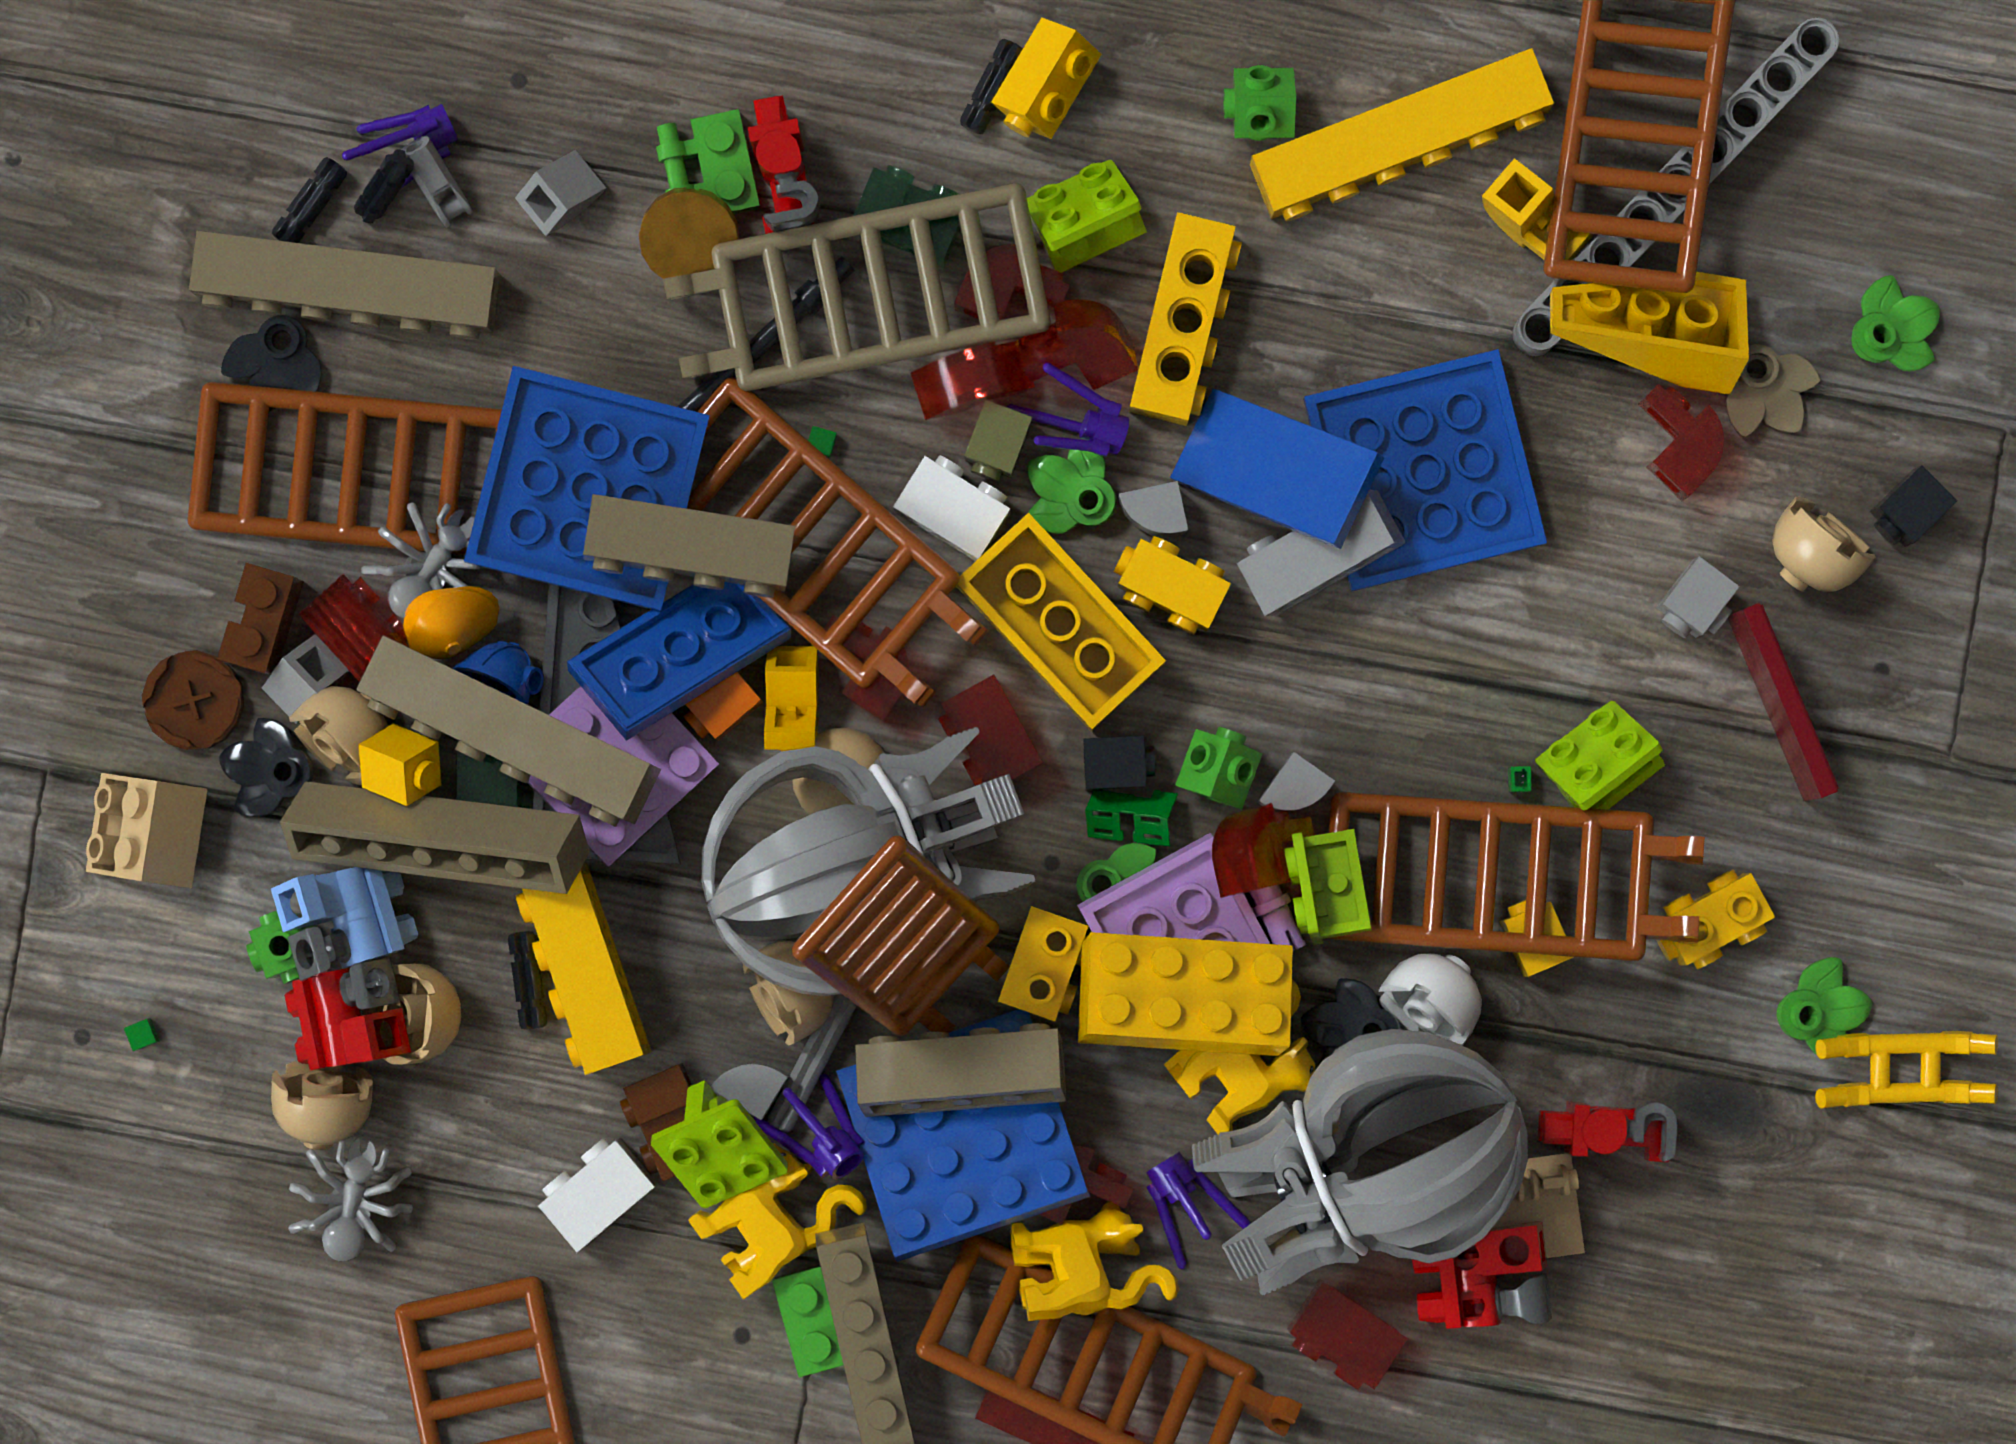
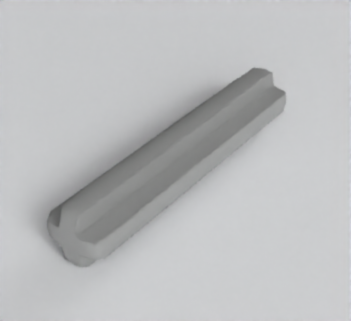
(812, 1063)

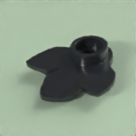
(266, 366)
(259, 768)
(1341, 1021)

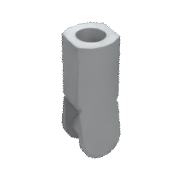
(434, 177)

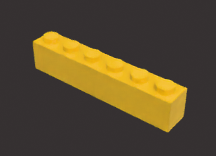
(1401, 134)

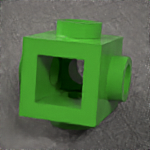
(1261, 103)
(1219, 767)
(264, 953)

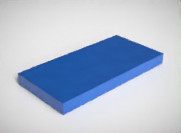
(1277, 468)
(676, 654)

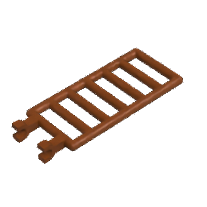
(1700, 138)
(309, 404)
(873, 516)
(1542, 817)
(901, 940)
(538, 1337)
(1274, 1411)

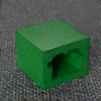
(823, 440)
(1519, 779)
(141, 1034)

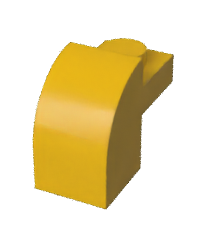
(1523, 209)
(791, 698)

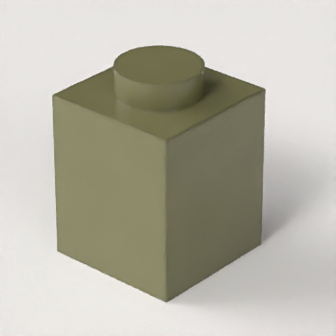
(997, 441)

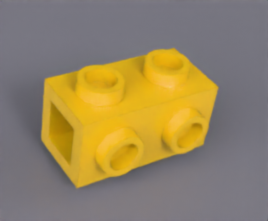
(1045, 79)
(1160, 578)
(1726, 913)

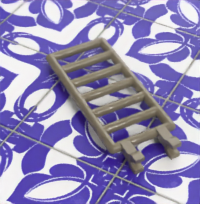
(892, 347)

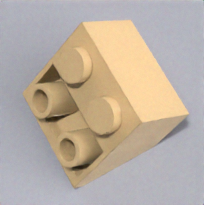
(146, 830)

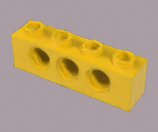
(1190, 241)

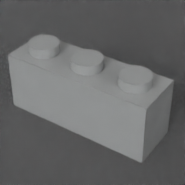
(1299, 566)

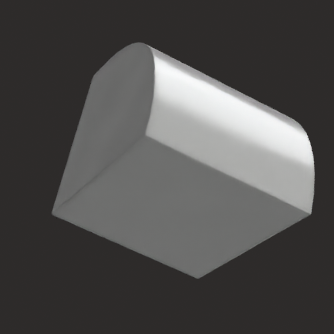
(560, 192)
(1156, 510)
(304, 673)
(1296, 785)
(753, 1085)

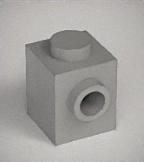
(1697, 600)

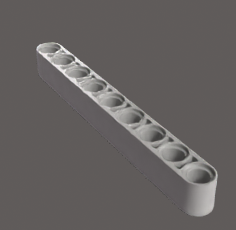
(1730, 139)

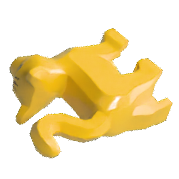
(1245, 1076)
(769, 1228)
(1076, 1267)

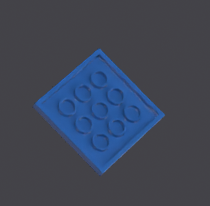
(554, 452)
(1448, 467)
(966, 1168)

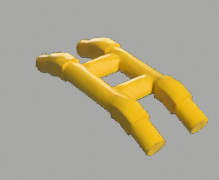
(1929, 1088)

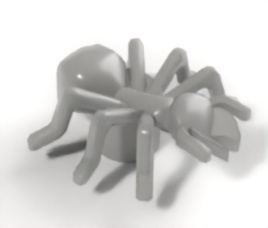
(425, 569)
(349, 1201)

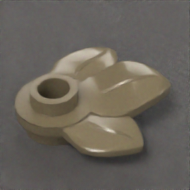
(1774, 396)

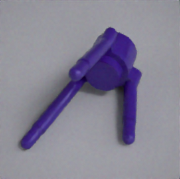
(422, 122)
(1102, 430)
(835, 1150)
(1174, 1180)

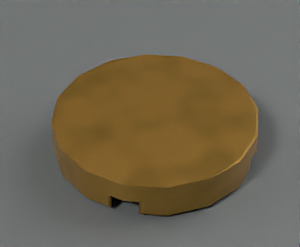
(683, 230)

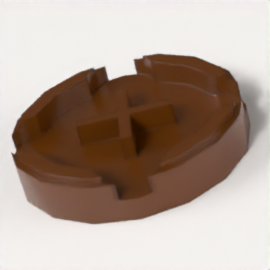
(193, 700)

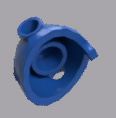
(505, 669)

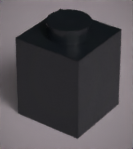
(1912, 507)
(1117, 762)

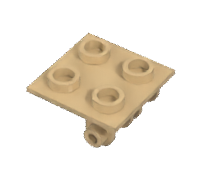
(1549, 1197)

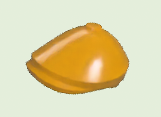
(450, 620)

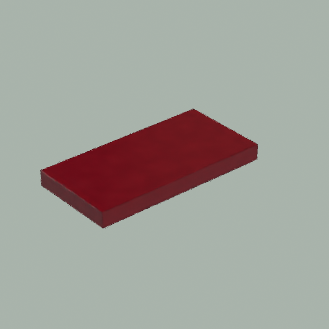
(1783, 703)

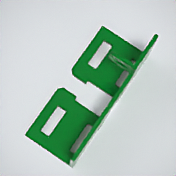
(1157, 806)

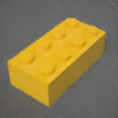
(1060, 622)
(586, 974)
(1185, 994)

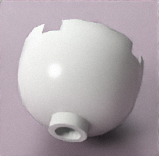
(1434, 996)

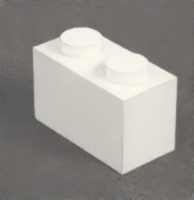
(952, 507)
(597, 1193)

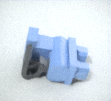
(361, 915)

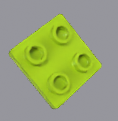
(1085, 215)
(1602, 759)
(1330, 885)
(717, 1148)

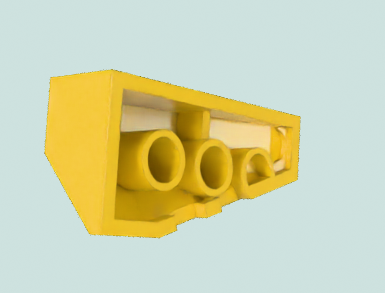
(1679, 337)

